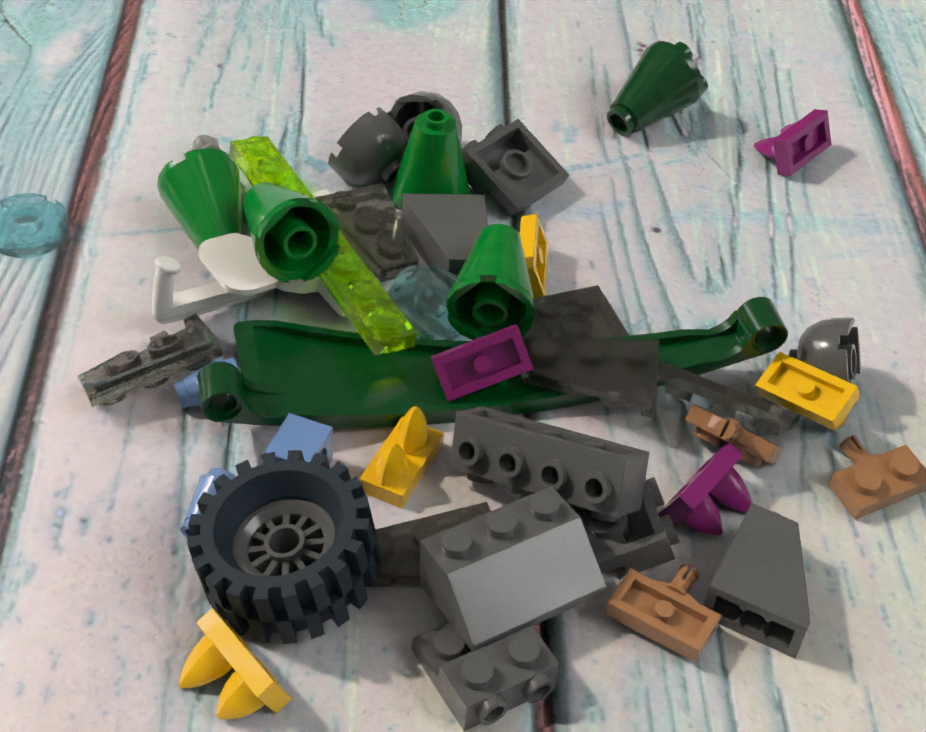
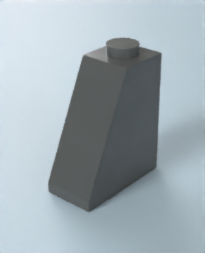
(444, 226)
(763, 582)

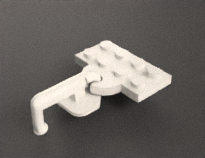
(238, 278)

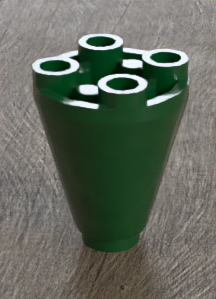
(657, 87)

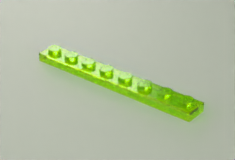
(347, 278)

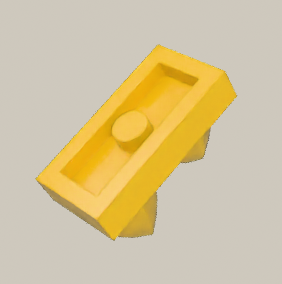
(536, 252)
(808, 391)
(402, 459)
(225, 650)

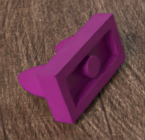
(798, 142)
(482, 362)
(714, 478)

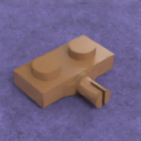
(714, 427)
(877, 478)
(664, 611)

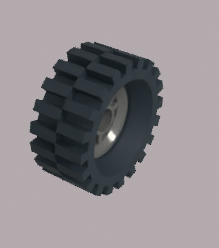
(285, 546)

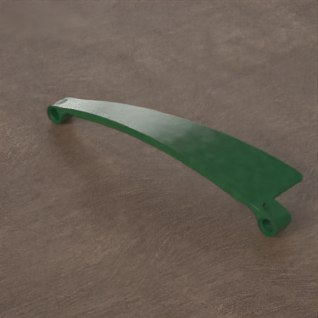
(344, 385)

